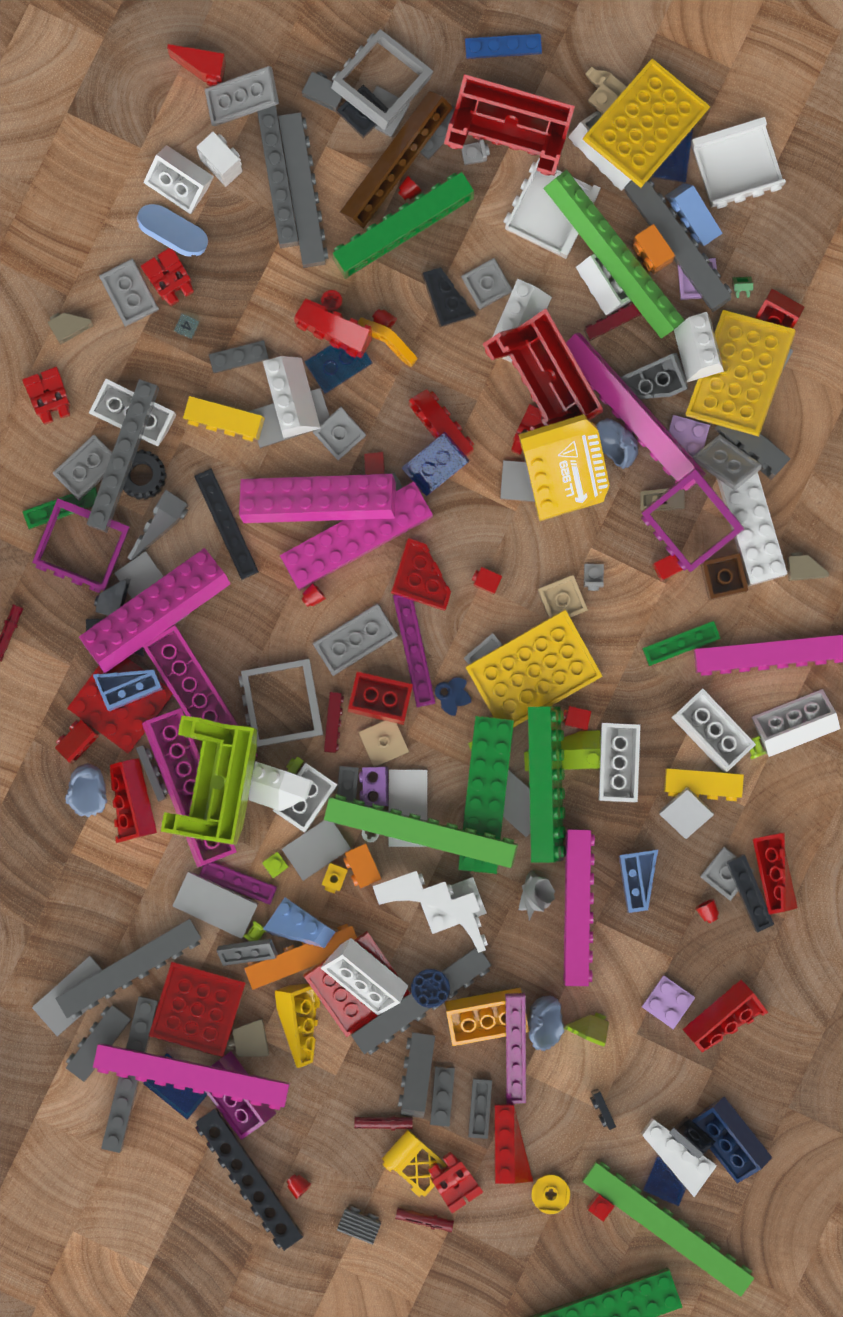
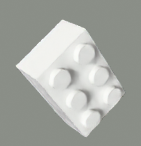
(219, 158)
(305, 812)
(440, 920)

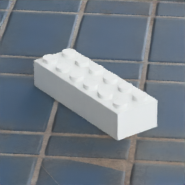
(758, 540)

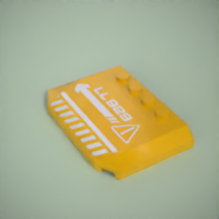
(565, 466)

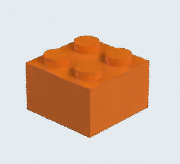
(652, 249)
(362, 865)

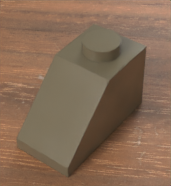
(68, 326)
(675, 502)
(804, 568)

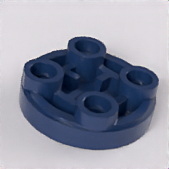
(430, 988)

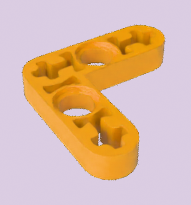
(391, 340)

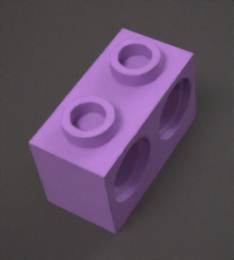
(379, 786)

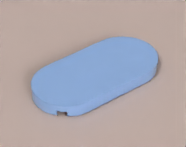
(172, 230)

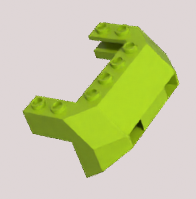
(220, 782)

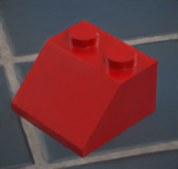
(780, 310)
(76, 741)

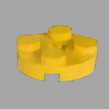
(557, 1202)

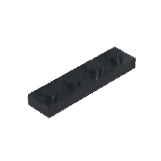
(750, 893)

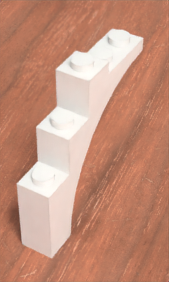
(461, 909)

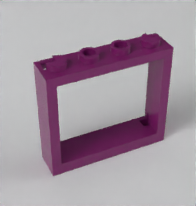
(661, 535)
(61, 572)

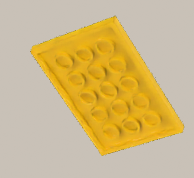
(646, 123)
(752, 364)
(534, 669)

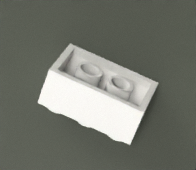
(178, 179)
(602, 285)
(698, 347)

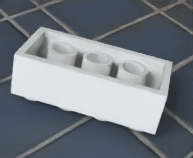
(615, 175)
(522, 305)
(291, 395)
(113, 405)
(796, 722)
(713, 730)
(619, 762)
(365, 977)

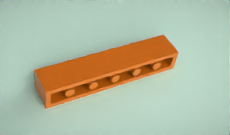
(295, 959)

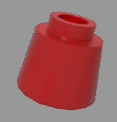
(408, 189)
(331, 300)
(384, 318)
(312, 595)
(708, 910)
(298, 1185)

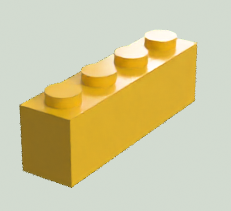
(225, 418)
(704, 783)

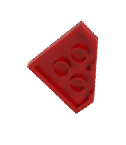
(420, 577)

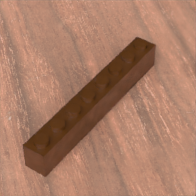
(396, 159)

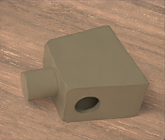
(249, 1040)

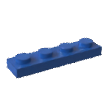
(503, 46)

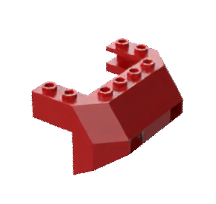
(510, 119)
(546, 369)

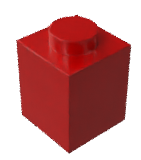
(667, 567)
(486, 580)
(576, 718)
(600, 1207)

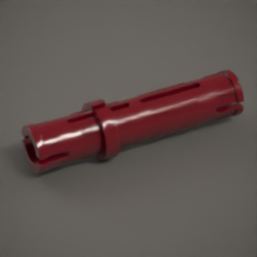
(9, 628)
(383, 1122)
(424, 1219)

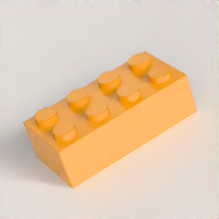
(478, 1017)

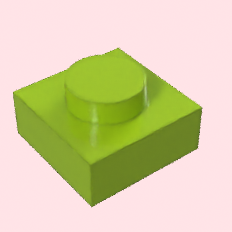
(294, 765)
(275, 865)

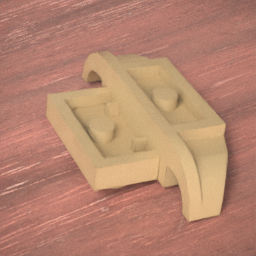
(608, 89)

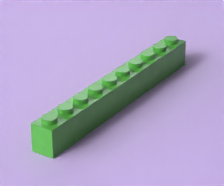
(613, 254)
(420, 831)
(667, 1228)

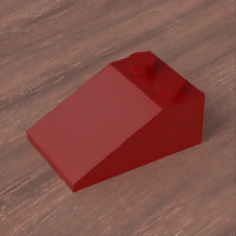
(203, 64)

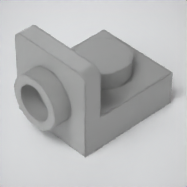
(475, 152)
(593, 576)

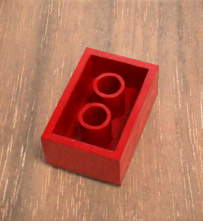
(380, 698)

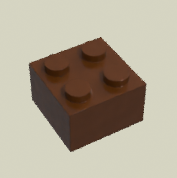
(724, 577)

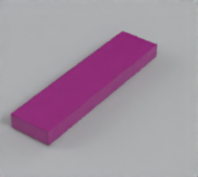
(239, 882)

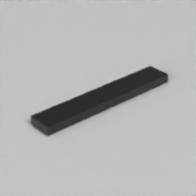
(226, 524)

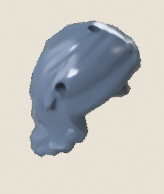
(617, 443)
(87, 791)
(545, 1022)

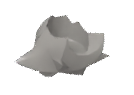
(536, 894)

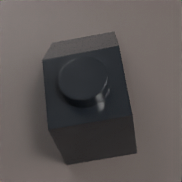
(112, 598)

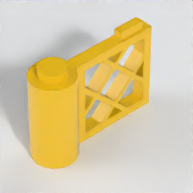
(401, 1155)

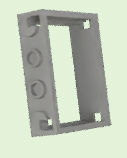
(364, 105)
(247, 701)

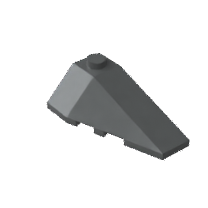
(658, 379)
(166, 515)

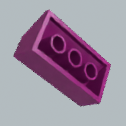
(241, 1116)

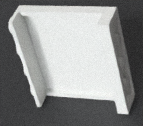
(737, 163)
(539, 218)

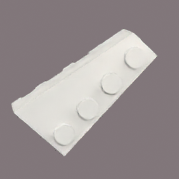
(687, 1168)

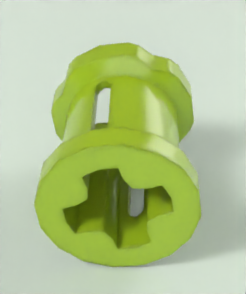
(754, 754)
(255, 932)

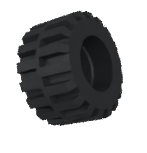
(156, 482)

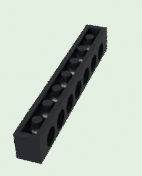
(214, 1119)

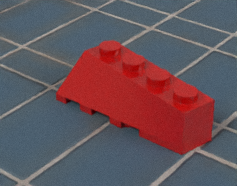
(334, 328)
(438, 421)
(131, 801)
(775, 873)
(724, 1016)
(509, 1149)

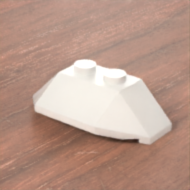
(277, 787)

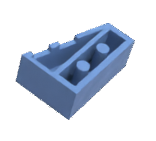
(694, 214)
(126, 687)
(637, 878)
(297, 924)

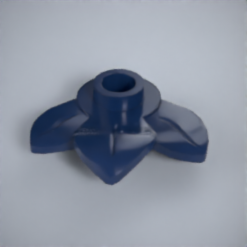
(455, 697)

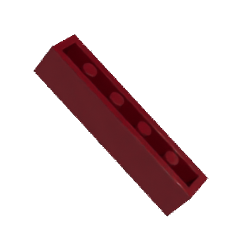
(612, 321)
(333, 722)

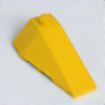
(298, 1017)

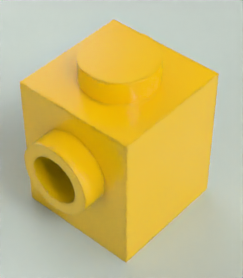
(334, 878)

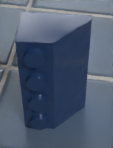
(735, 1142)

